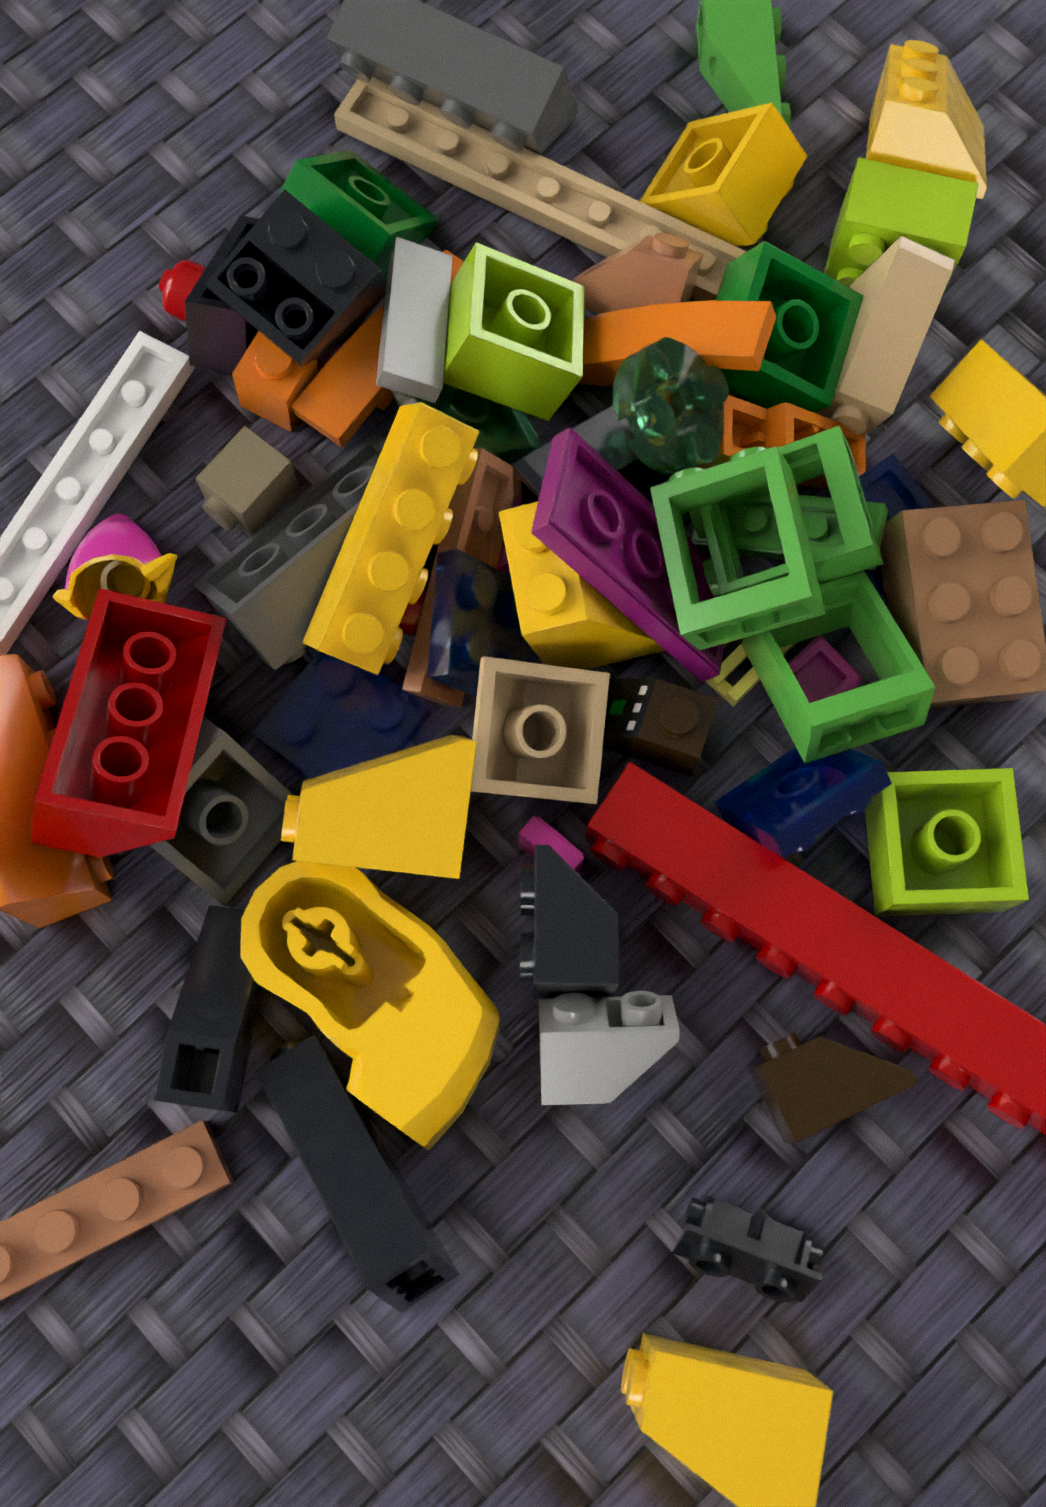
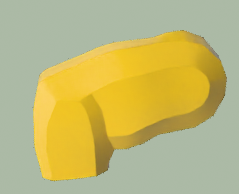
(376, 989)

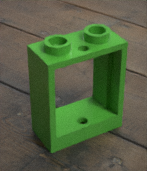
(808, 458)
(752, 608)
(858, 715)

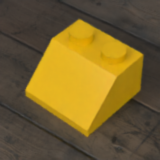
(729, 173)

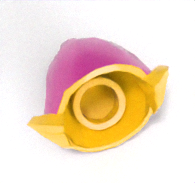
(117, 559)

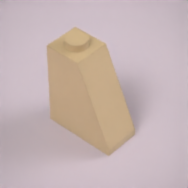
(891, 325)

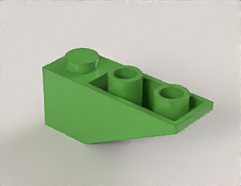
(740, 53)

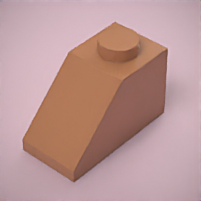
(642, 275)

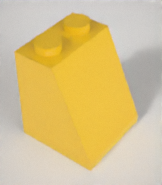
(560, 610)
(388, 812)
(732, 1419)

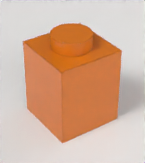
(271, 382)

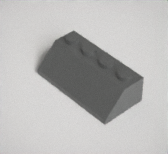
(456, 68)
(280, 571)

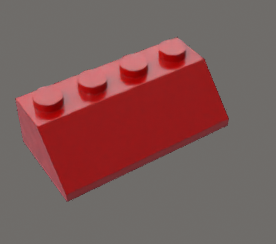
(127, 727)

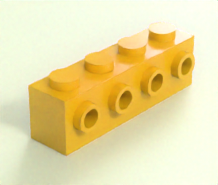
(392, 536)

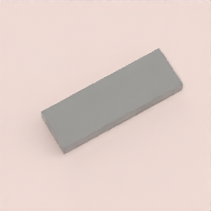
(414, 320)

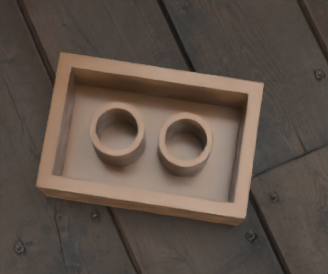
(967, 600)

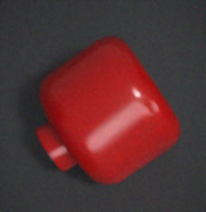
(177, 285)

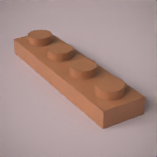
(477, 532)
(110, 1207)

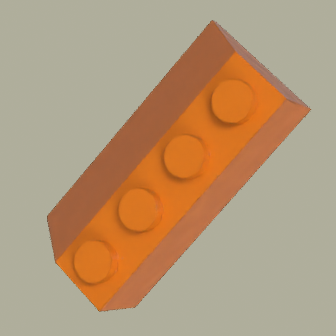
(36, 880)

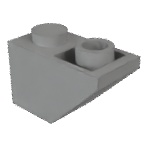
(601, 1044)

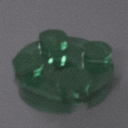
(697, 398)

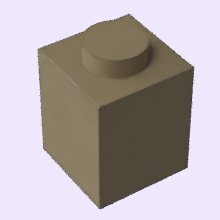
(246, 483)

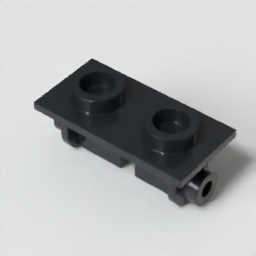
(778, 1263)

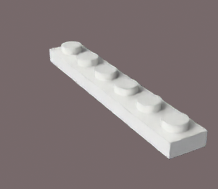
(84, 476)

